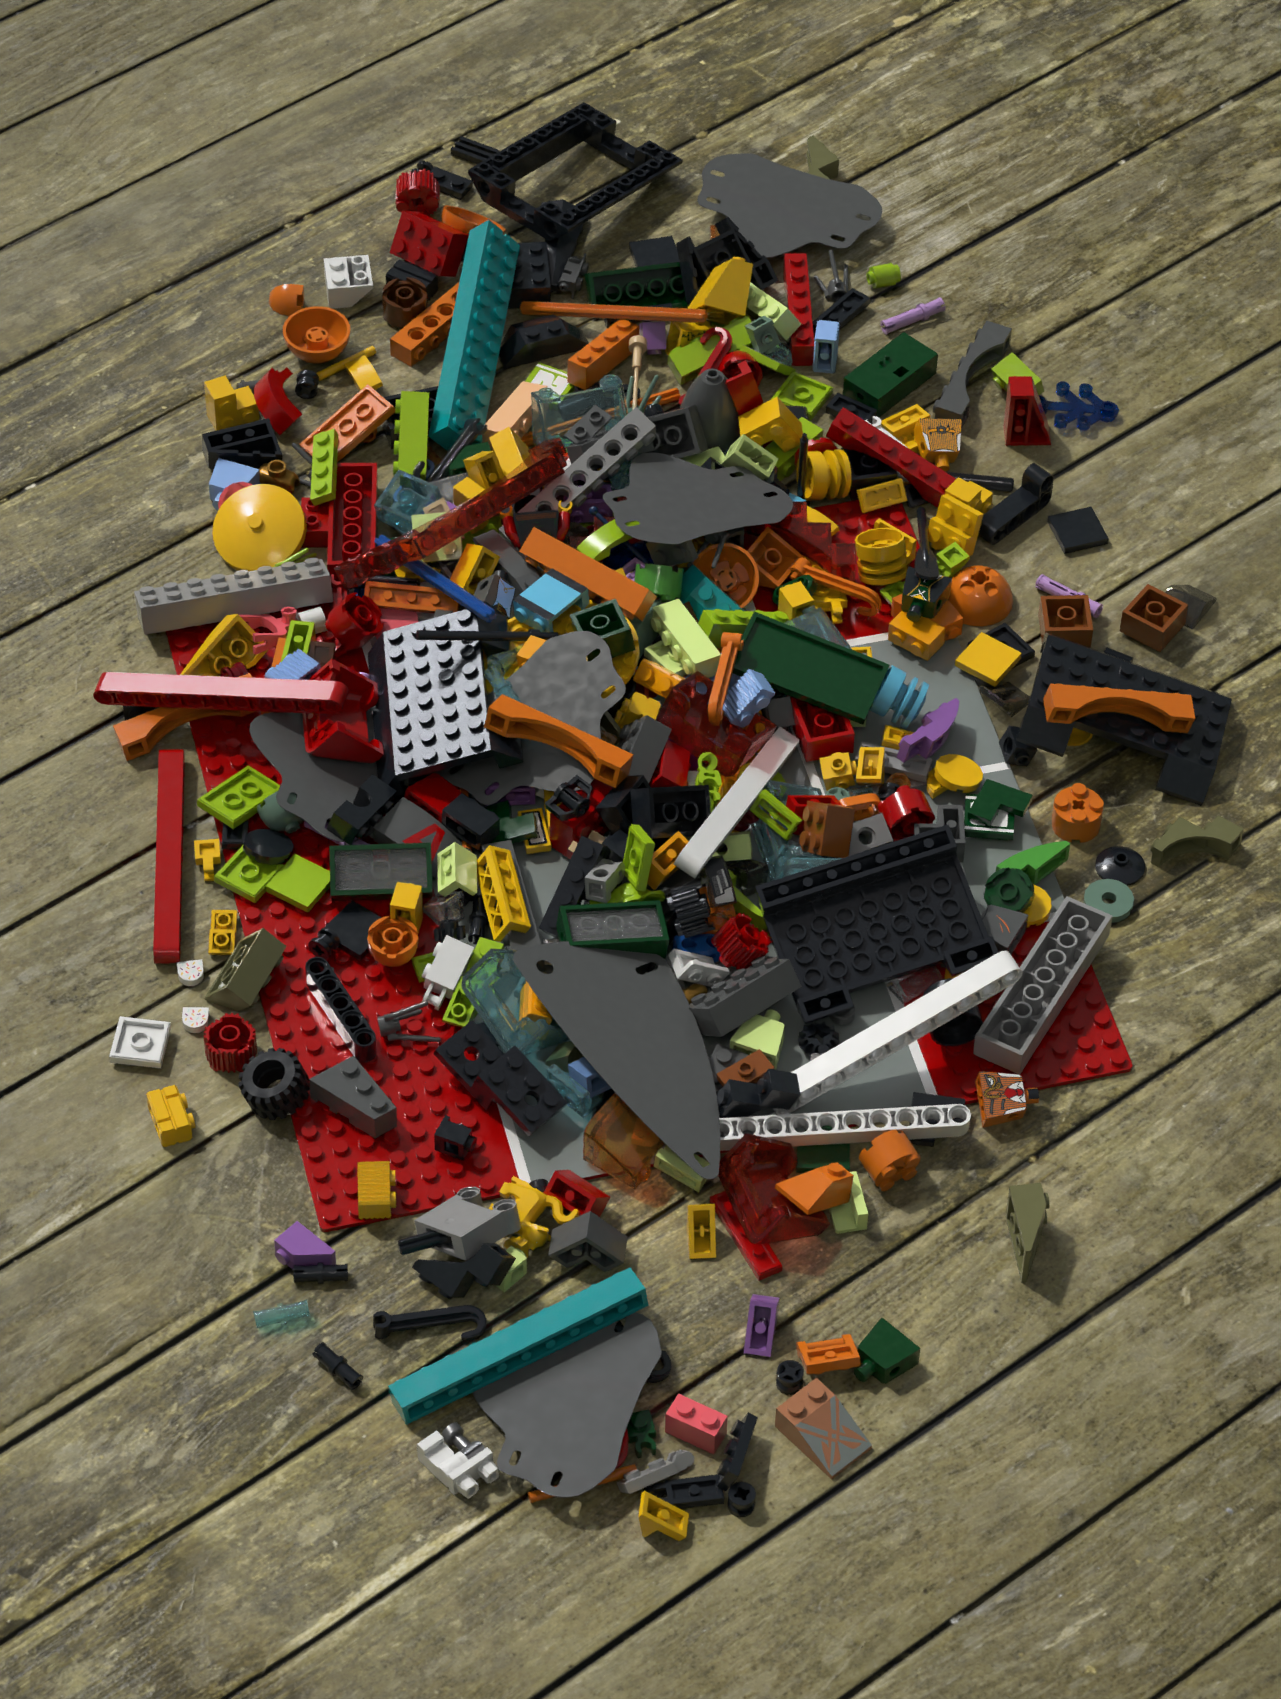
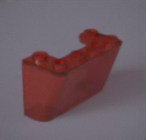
(687, 716)

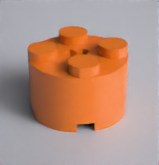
(1077, 813)
(890, 1159)

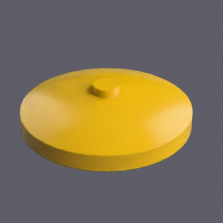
(259, 527)

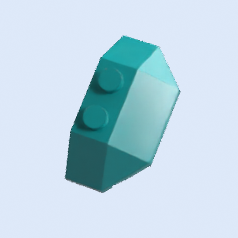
(704, 593)

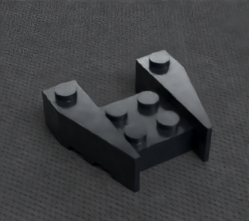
(699, 261)

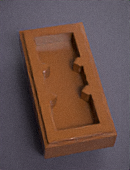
(747, 1069)

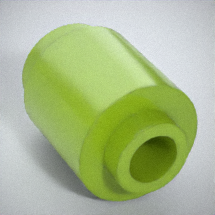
(883, 275)

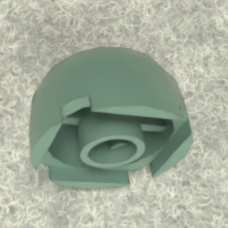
(278, 818)

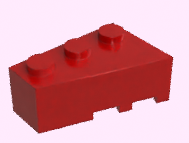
(1024, 415)

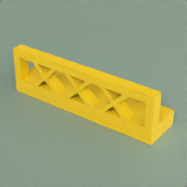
(505, 889)

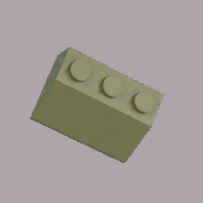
(247, 971)

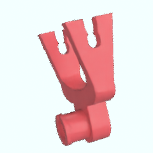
(277, 626)

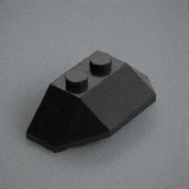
(539, 340)

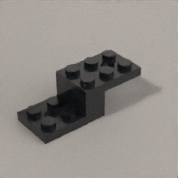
(500, 1078)

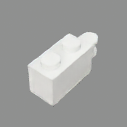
(445, 971)

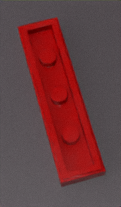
(759, 1257)

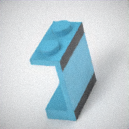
(549, 599)

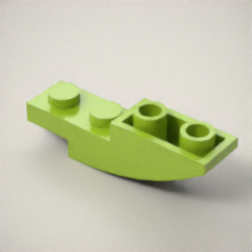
(460, 1009)

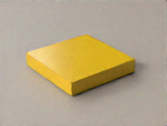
(988, 659)

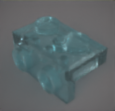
(576, 1095)

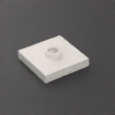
(140, 1042)

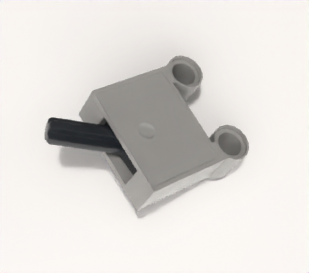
(462, 1225)

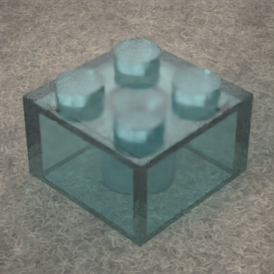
(403, 498)

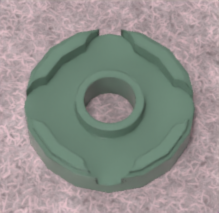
(1114, 890)

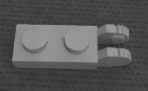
(657, 1471)

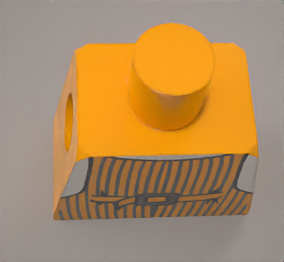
(938, 440)

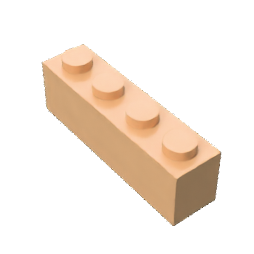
(513, 413)

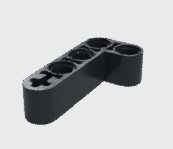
(1019, 506)

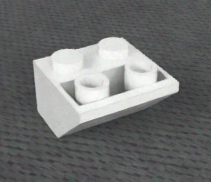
(347, 280)

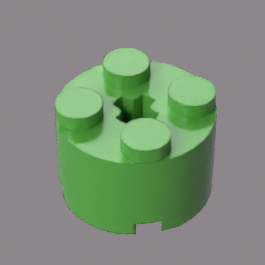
(660, 580)

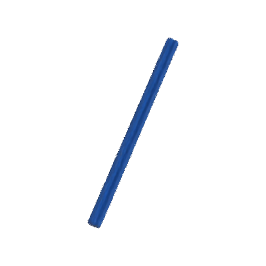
(447, 586)

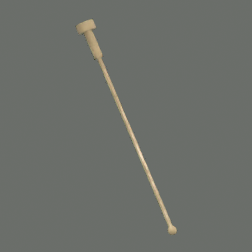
(637, 346)

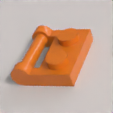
(828, 1355)

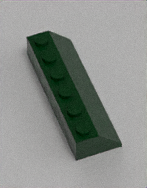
(637, 286)

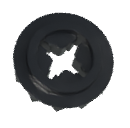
(810, 1044)

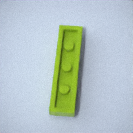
(324, 467)

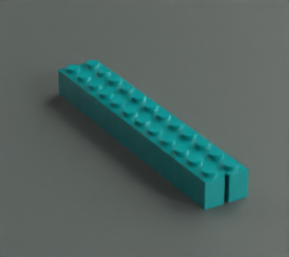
(475, 333)

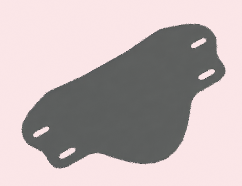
(785, 206)
(686, 501)
(564, 687)
(317, 781)
(573, 1407)

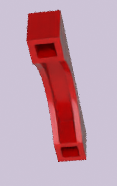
(799, 303)
(858, 435)

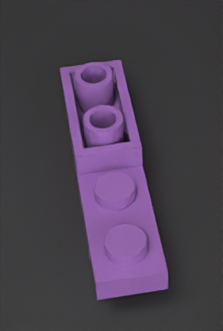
(931, 734)

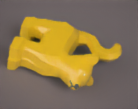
(530, 1206)

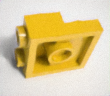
(954, 523)

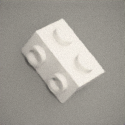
(696, 968)

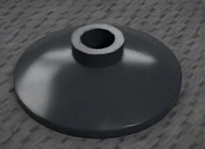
(1120, 864)

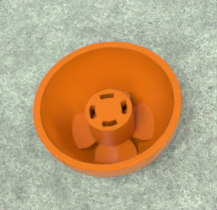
(464, 219)
(316, 334)
(732, 561)
(981, 595)

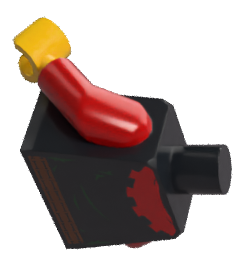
(552, 522)

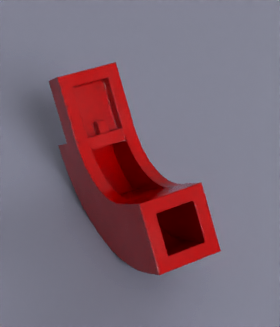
(273, 400)

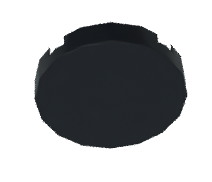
(268, 846)

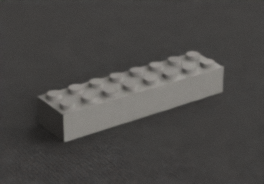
(240, 593)
(1047, 982)

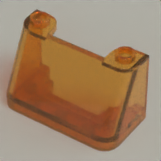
(620, 1143)

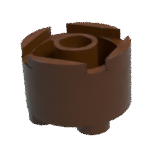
(403, 301)

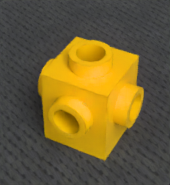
(838, 770)

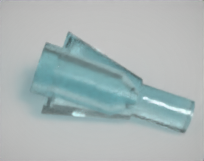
(503, 660)

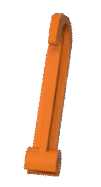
(804, 567)
(730, 645)

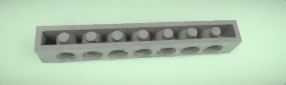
(633, 423)

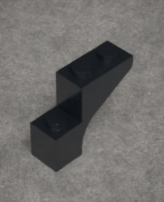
(773, 1090)
(455, 1278)

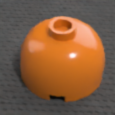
(392, 941)

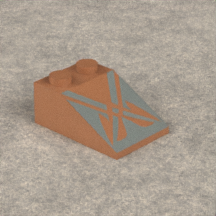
(821, 1428)

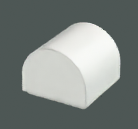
(314, 615)

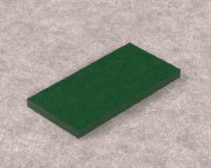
(811, 667)

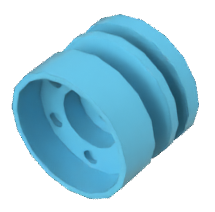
(900, 697)

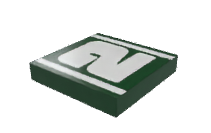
(1001, 828)

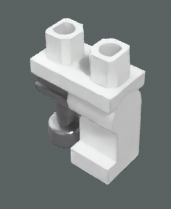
(460, 1469)

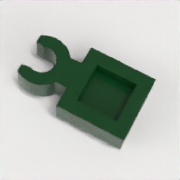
(642, 1431)

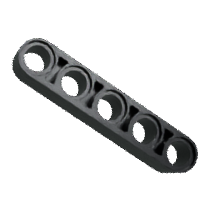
(341, 1009)

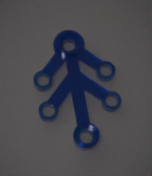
(1101, 410)

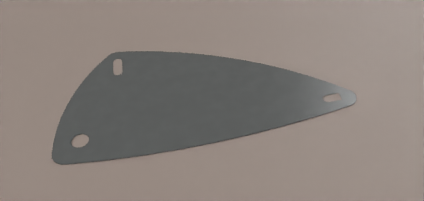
(636, 1038)

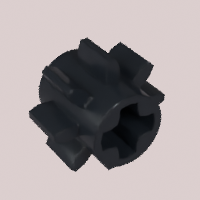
(450, 928)

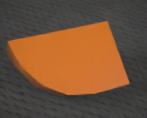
(287, 298)

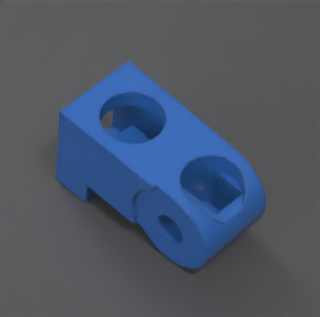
(697, 944)

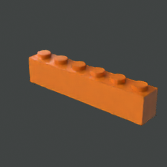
(599, 579)

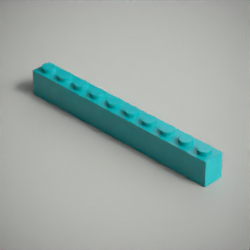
(518, 1345)

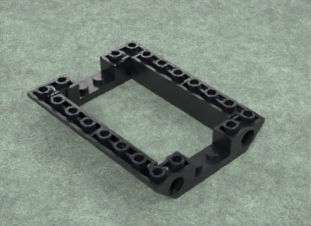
(498, 174)

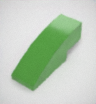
(1039, 860)

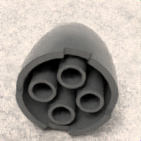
(715, 408)

